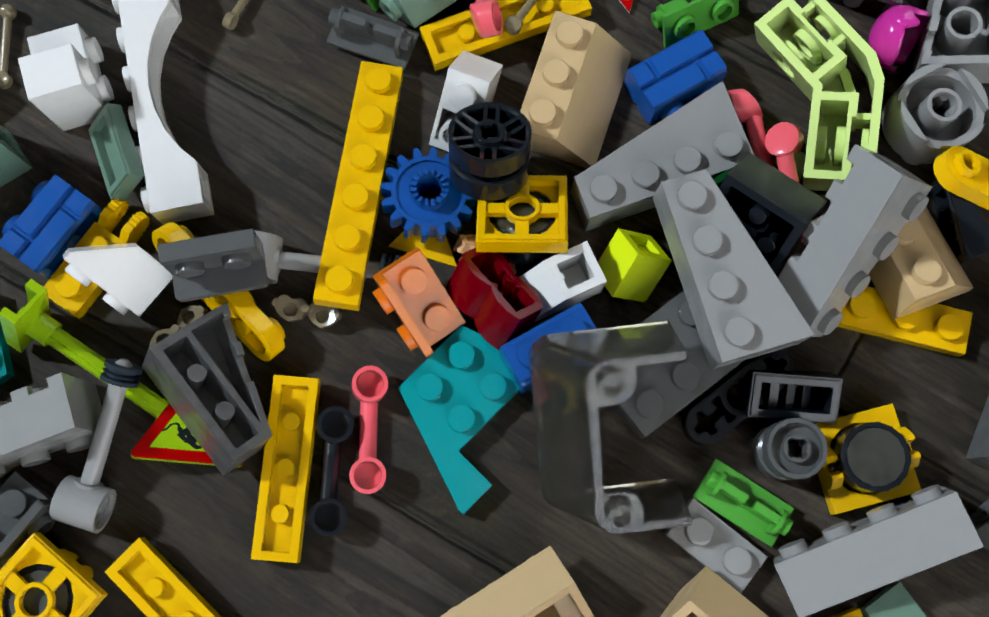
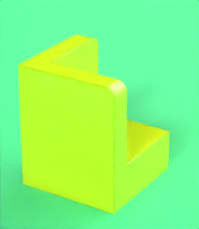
(633, 265)

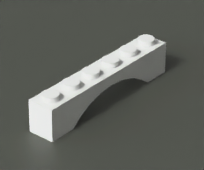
(174, 181)

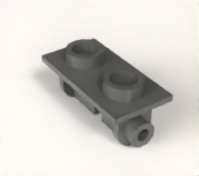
(371, 36)

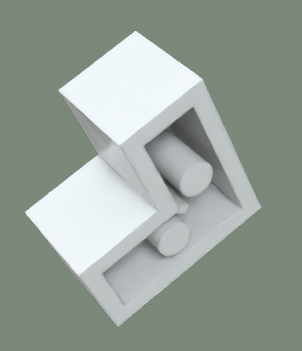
(65, 76)

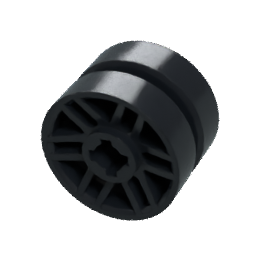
(489, 150)

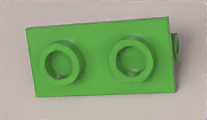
(684, 18)
(744, 503)

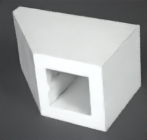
(467, 82)
(122, 270)
(566, 279)

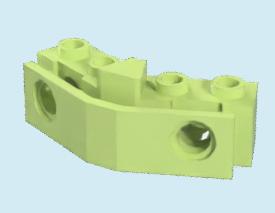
(822, 76)

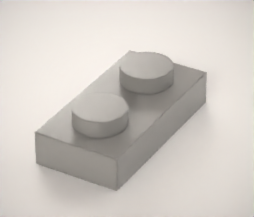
(717, 546)

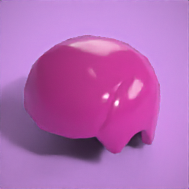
(896, 34)

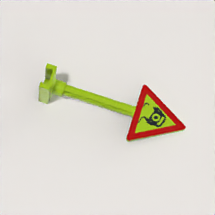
(166, 438)

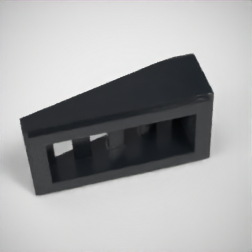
(960, 224)
(826, 402)

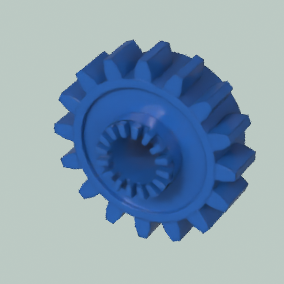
(419, 215)

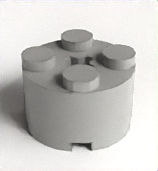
(933, 113)

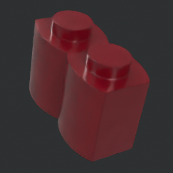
(493, 296)

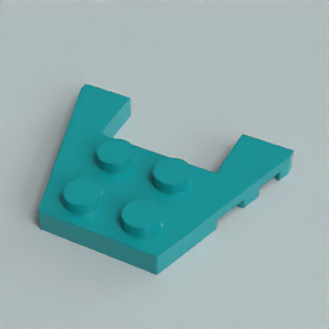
(452, 401)

